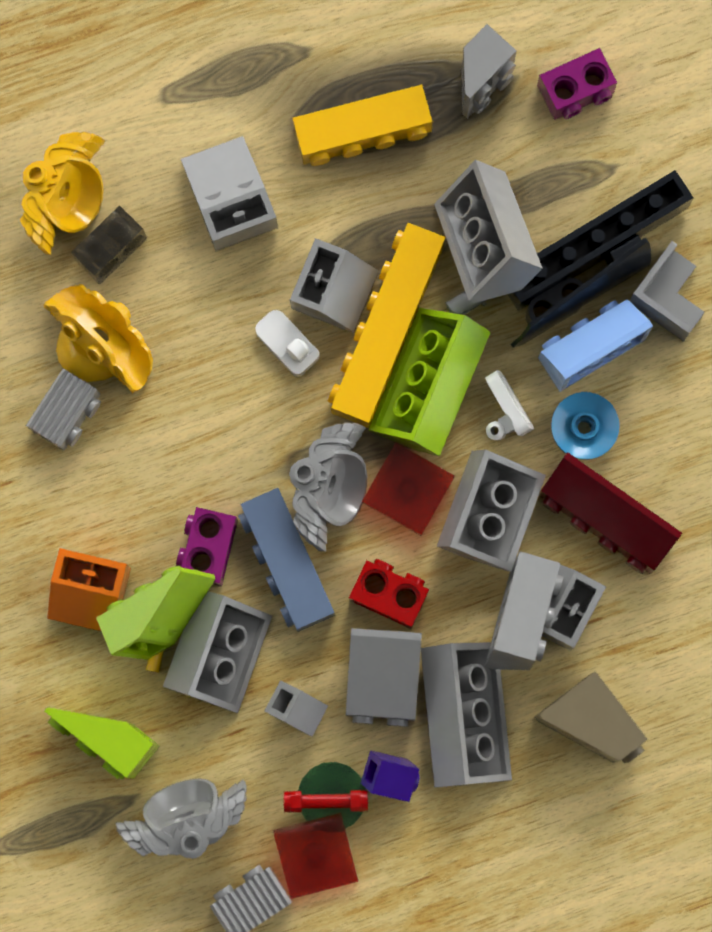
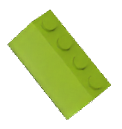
(430, 380)

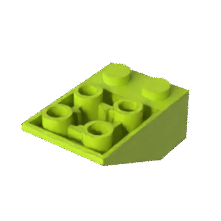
(154, 614)
(117, 742)

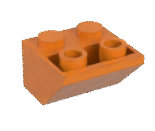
(85, 587)

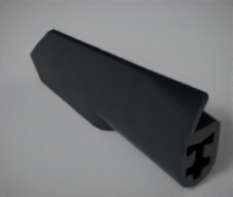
(621, 264)

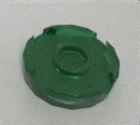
(331, 779)

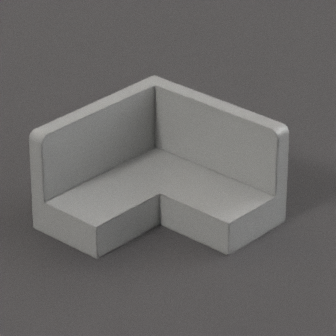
(659, 295)

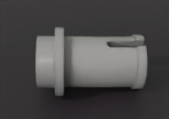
(461, 305)

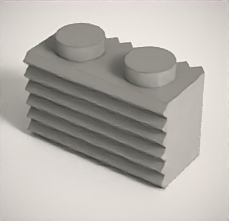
(64, 410)
(251, 902)

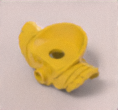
(62, 189)
(85, 351)

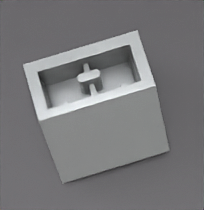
(485, 67)
(333, 286)
(572, 607)

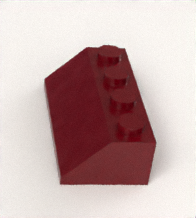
(608, 514)

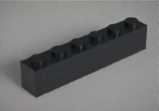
(594, 239)

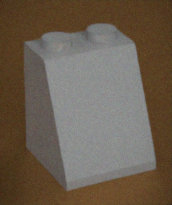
(383, 676)

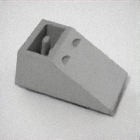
(230, 193)

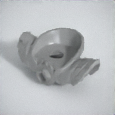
(329, 483)
(184, 818)

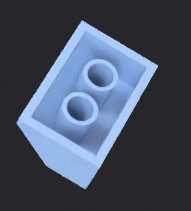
(594, 343)

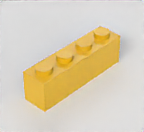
(363, 125)

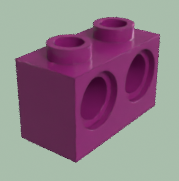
(572, 77)
(216, 548)

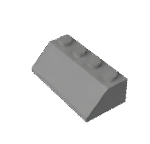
(487, 233)
(465, 715)

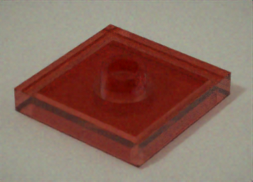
(408, 489)
(315, 855)

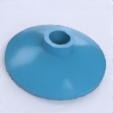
(590, 409)

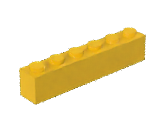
(387, 325)

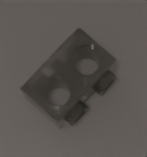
(109, 245)

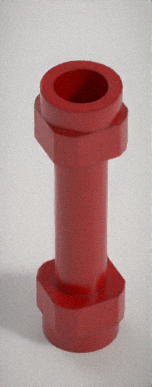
(356, 800)

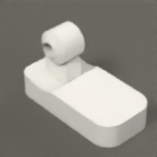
(287, 342)
(515, 417)

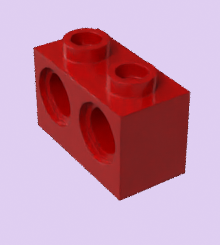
(385, 601)

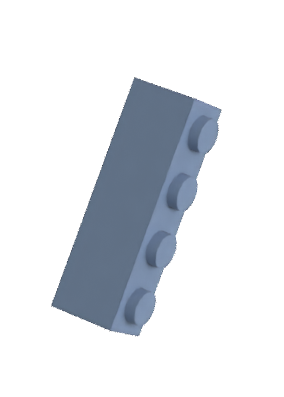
(287, 559)

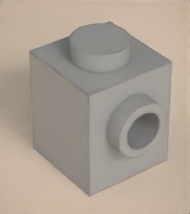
(302, 712)

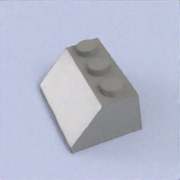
(491, 510)
(524, 613)
(218, 652)

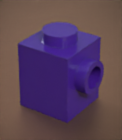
(390, 776)

